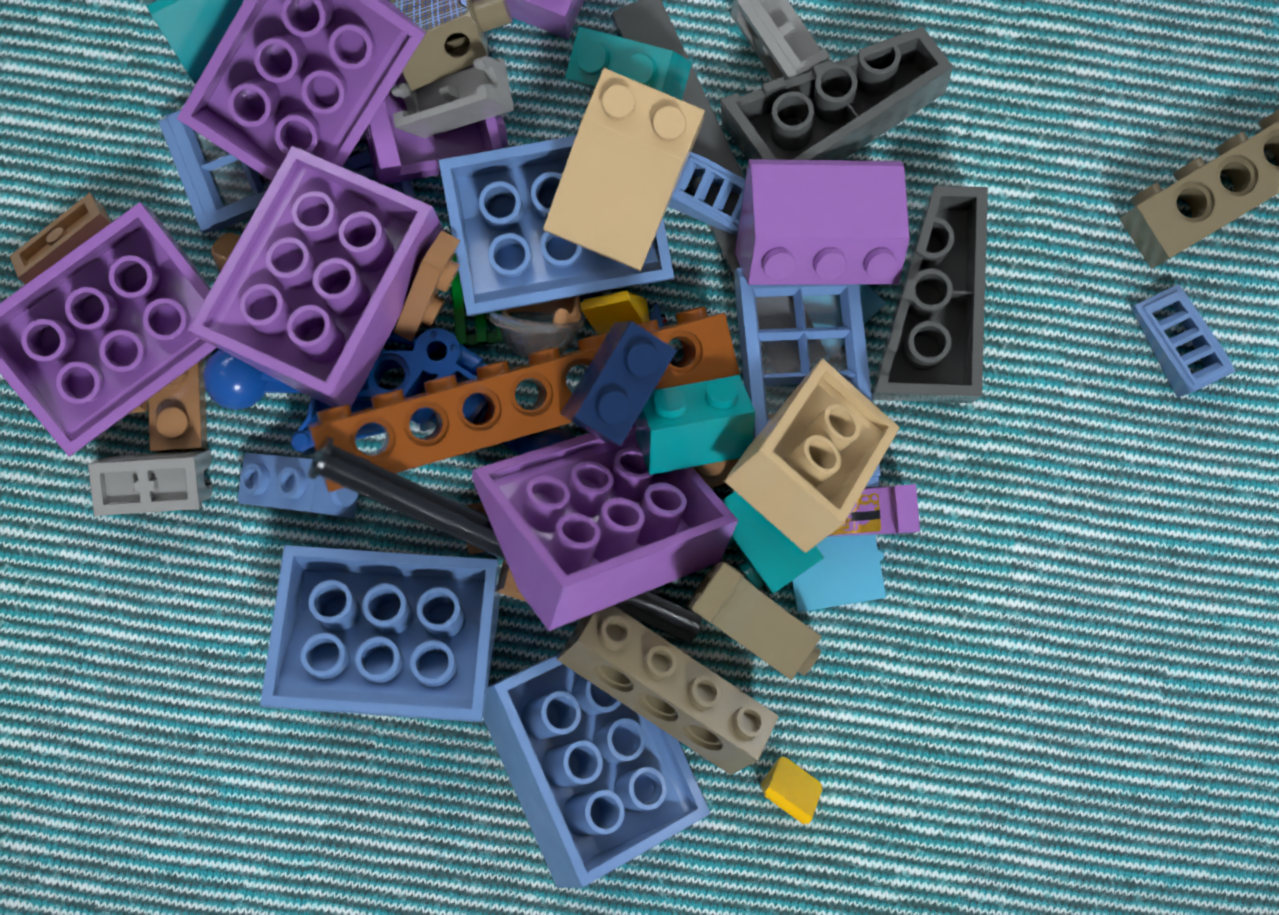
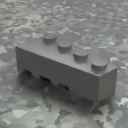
(838, 103)
(939, 313)

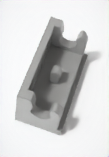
(778, 37)
(455, 99)
(149, 482)

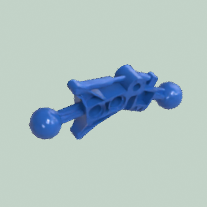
(240, 386)

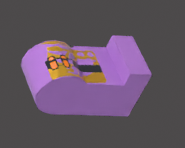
(883, 512)

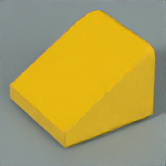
(614, 307)
(792, 789)

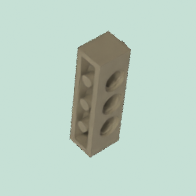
(1160, 227)
(669, 688)

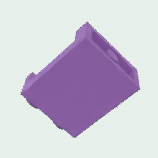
(405, 157)

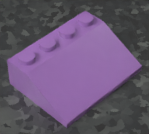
(300, 78)
(318, 278)
(103, 328)
(594, 526)

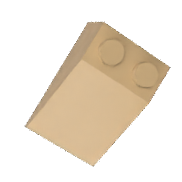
(623, 169)
(814, 457)

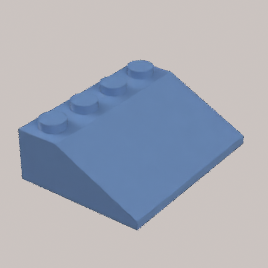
(504, 256)
(382, 634)
(588, 771)

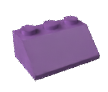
(823, 222)

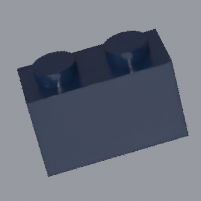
(618, 382)

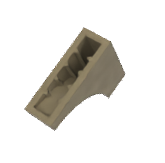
(755, 621)

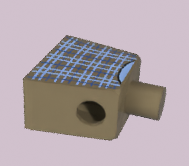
(453, 35)

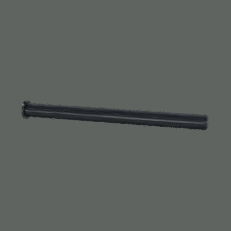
(470, 526)

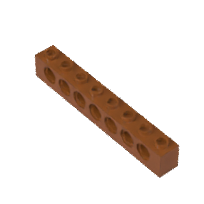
(706, 357)

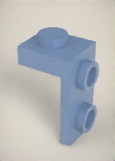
(285, 485)

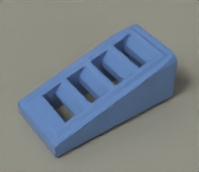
(696, 207)
(1206, 345)

